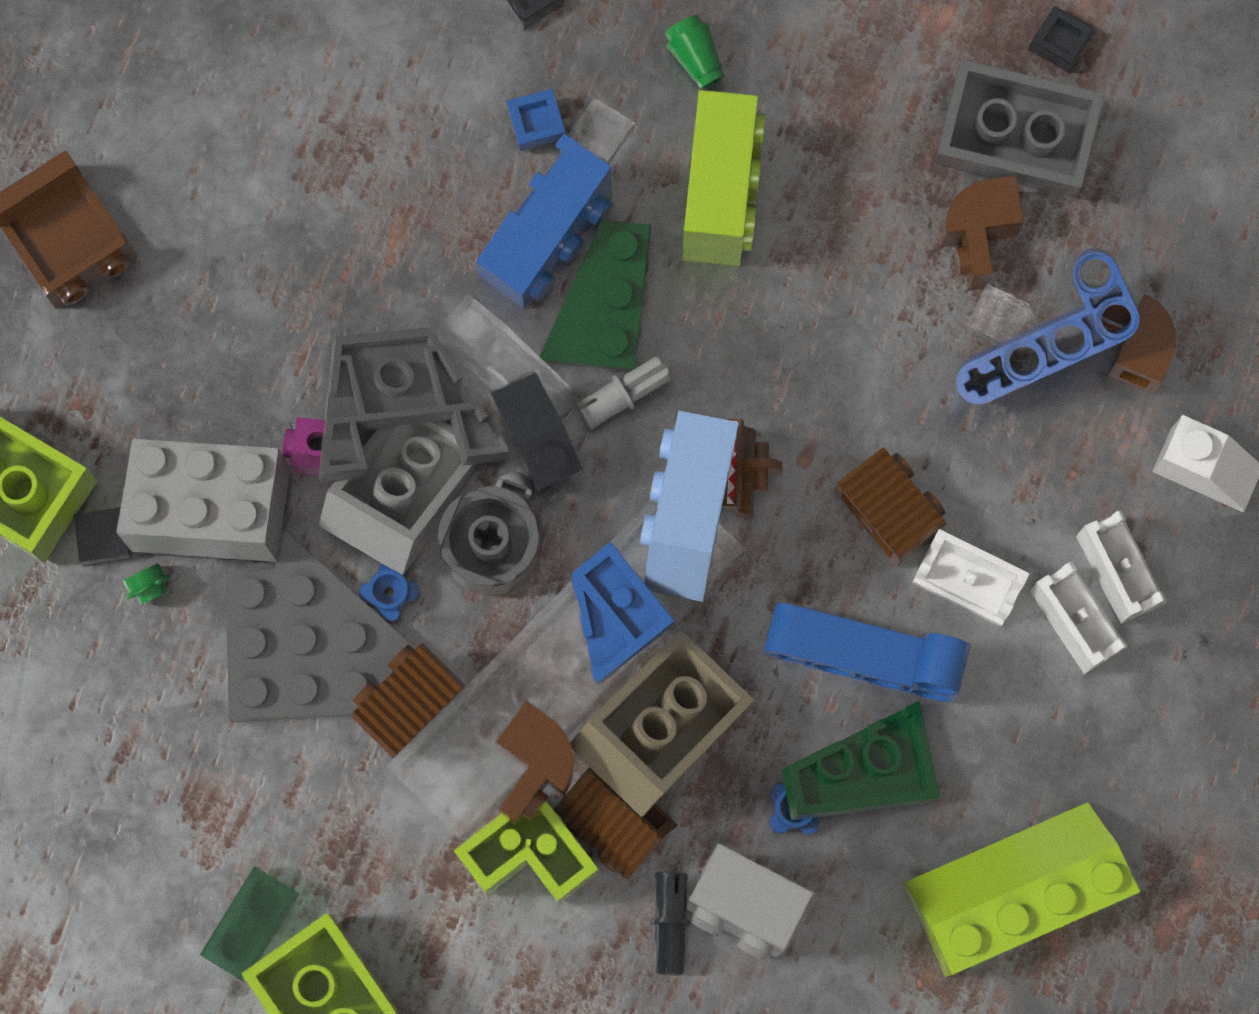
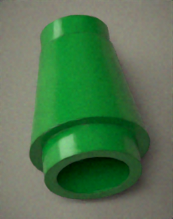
(695, 50)

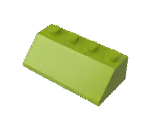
(1020, 888)

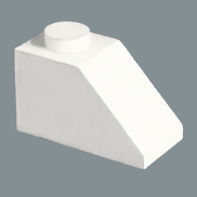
(1208, 463)

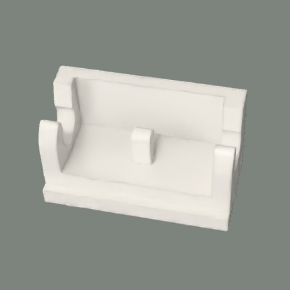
(1120, 567)
(970, 578)
(1077, 618)

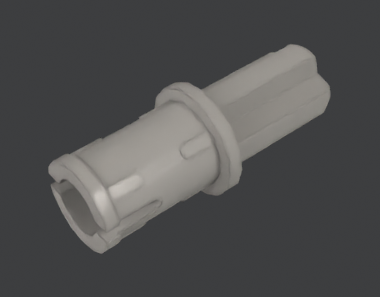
(623, 392)

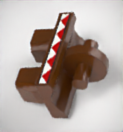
(748, 471)

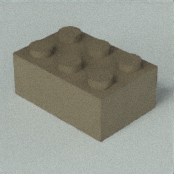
(660, 722)

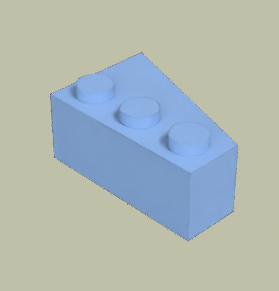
(688, 504)

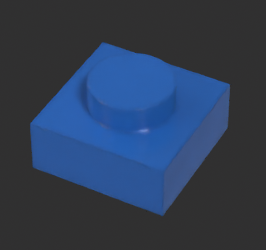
(535, 119)

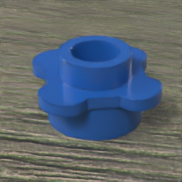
(390, 606)
(781, 820)

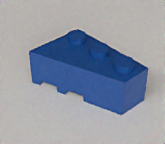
(548, 224)

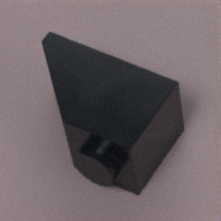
(536, 431)

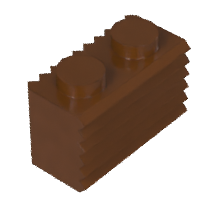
(891, 505)
(406, 698)
(611, 826)

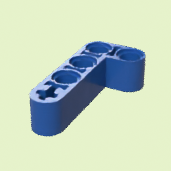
(1043, 337)
(867, 653)

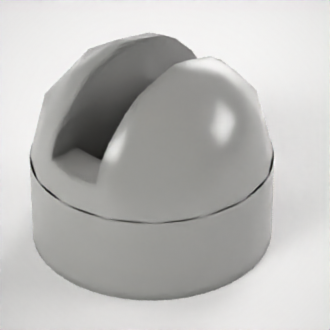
(519, 480)

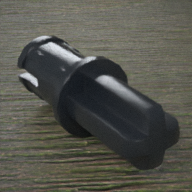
(670, 923)

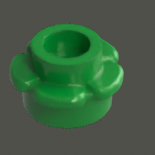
(146, 584)

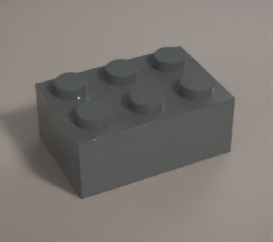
(1019, 127)

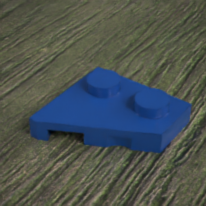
(616, 611)

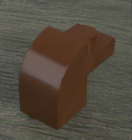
(976, 216)
(1146, 354)
(544, 751)

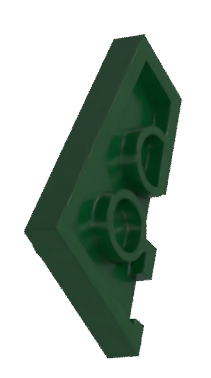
(604, 303)
(867, 771)

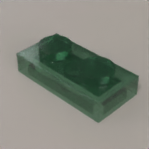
(249, 923)

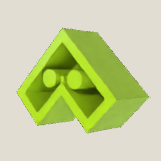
(543, 844)

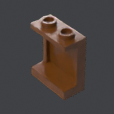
(62, 231)

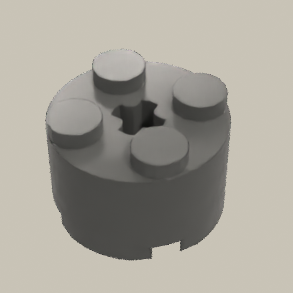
(478, 516)

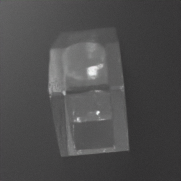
(498, 354)

